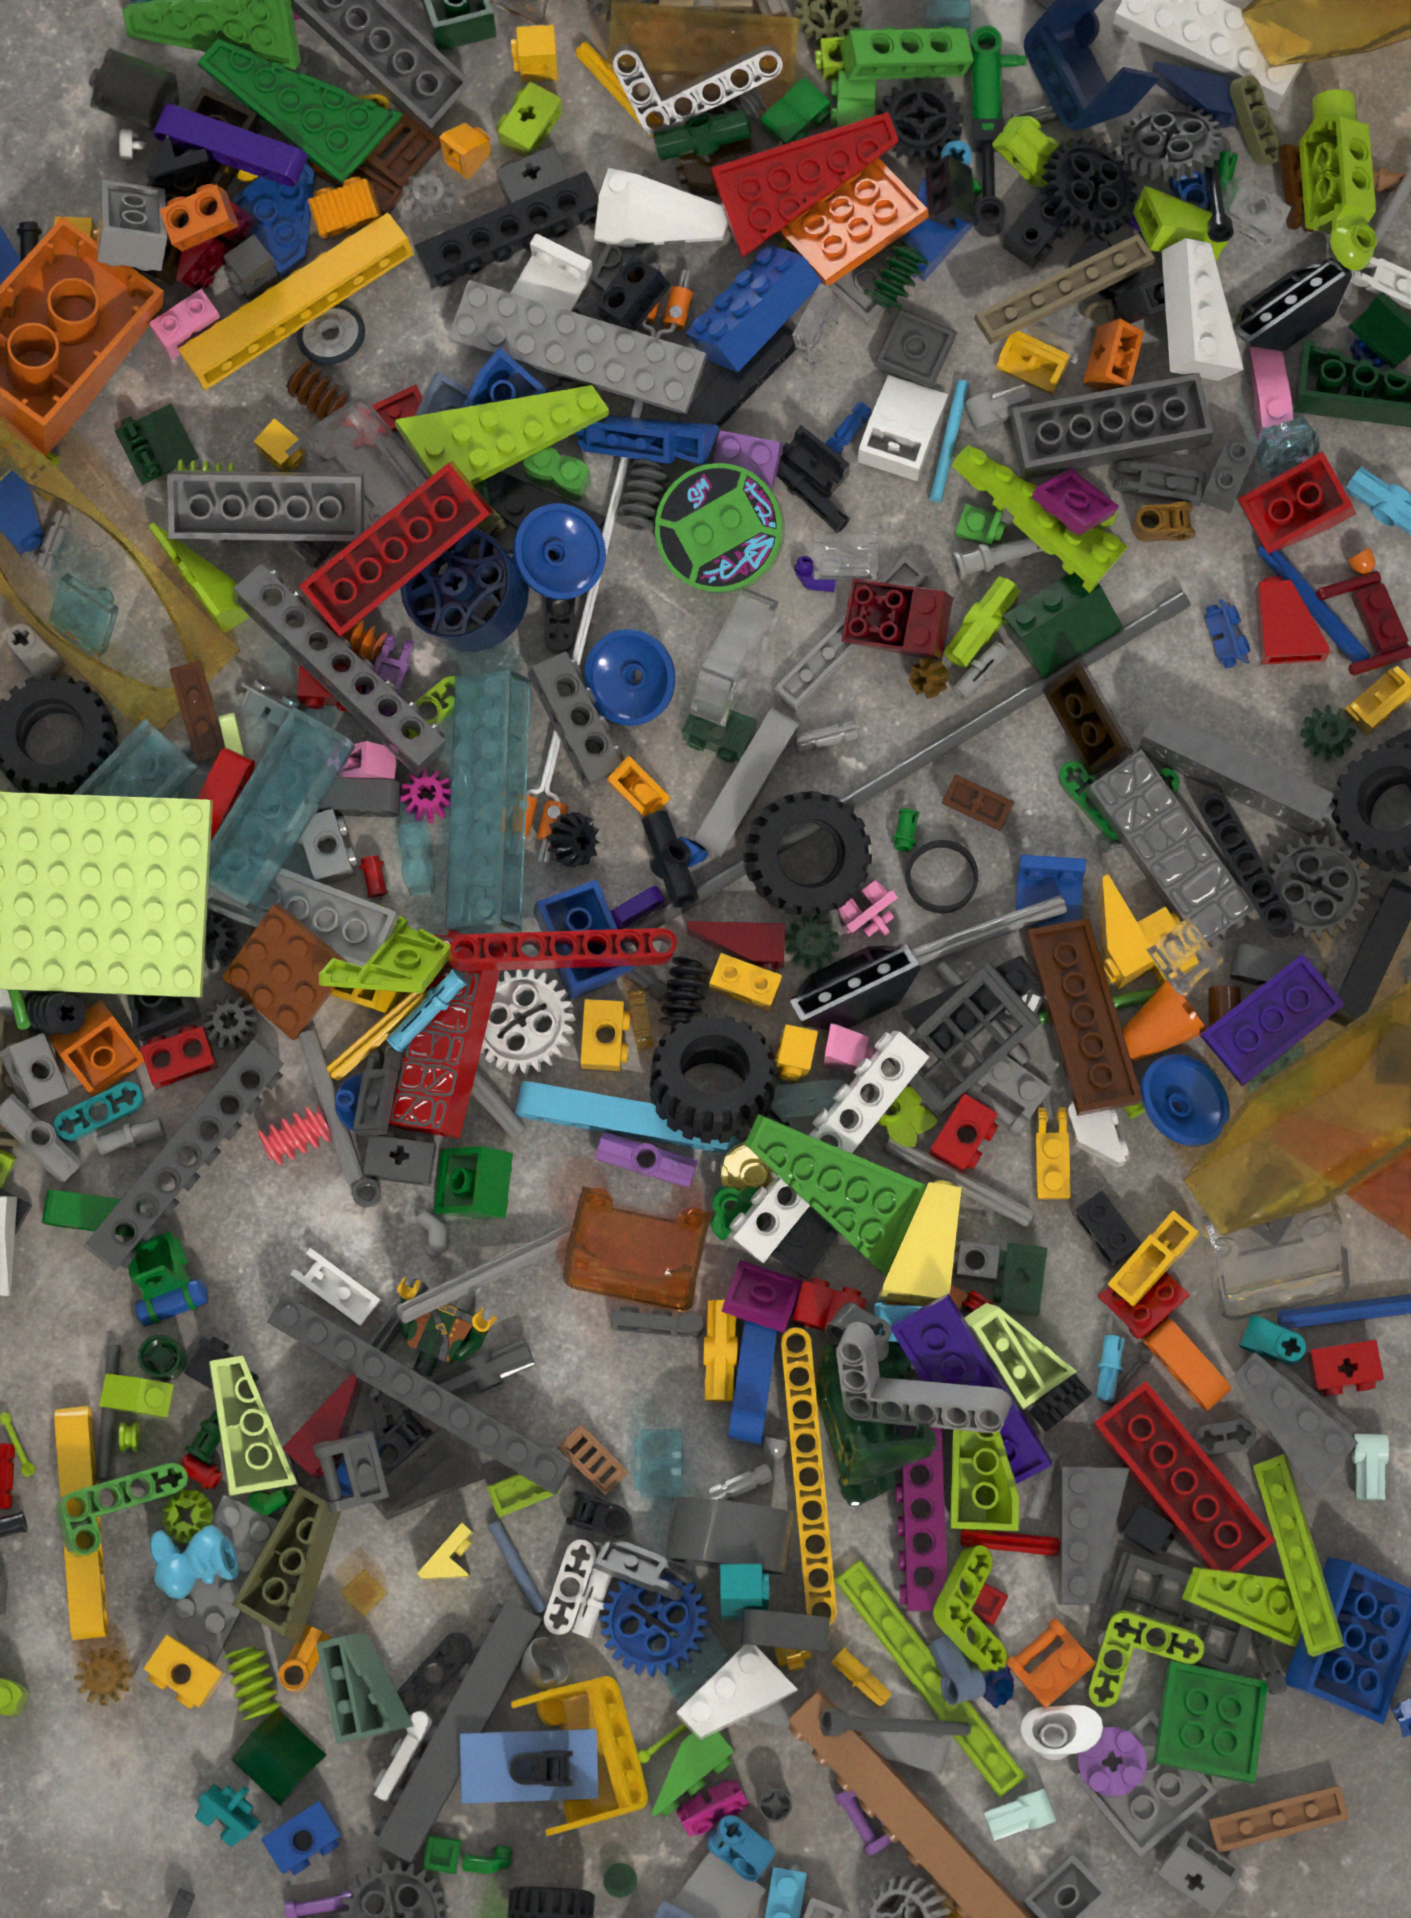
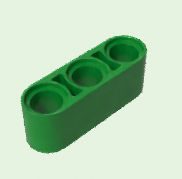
(80, 1211)

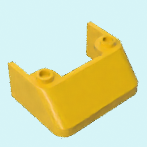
(620, 1777)

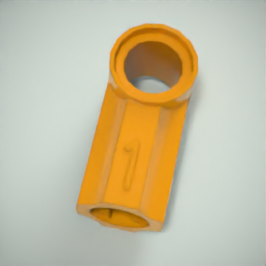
(303, 1656)

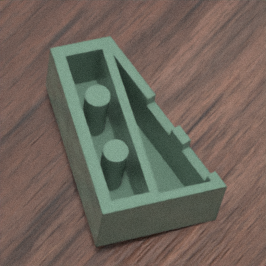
(359, 1690)

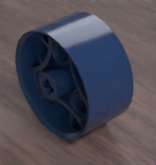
(467, 591)

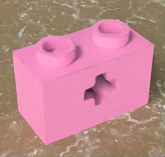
(184, 322)

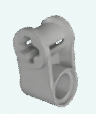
(36, 655)

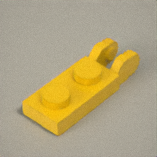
(1052, 1158)

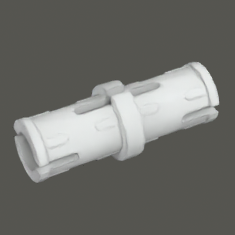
(591, 1603)

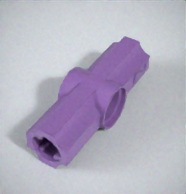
(667, 1167)

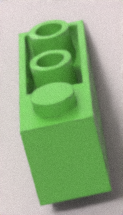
(689, 1767)

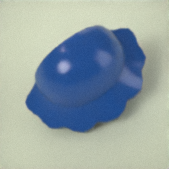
(698, 853)

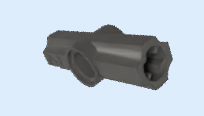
(487, 1369)

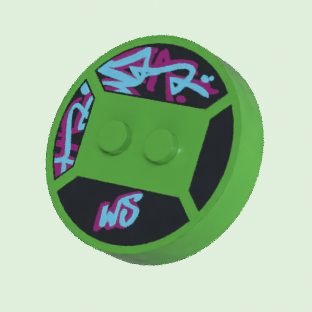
(719, 528)

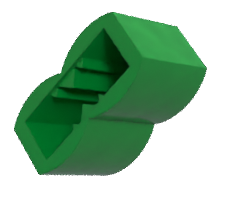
(796, 113)

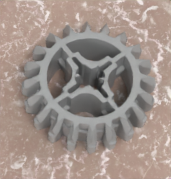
(919, 1899)

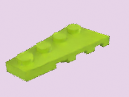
(1247, 1599)

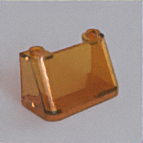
(635, 1253)

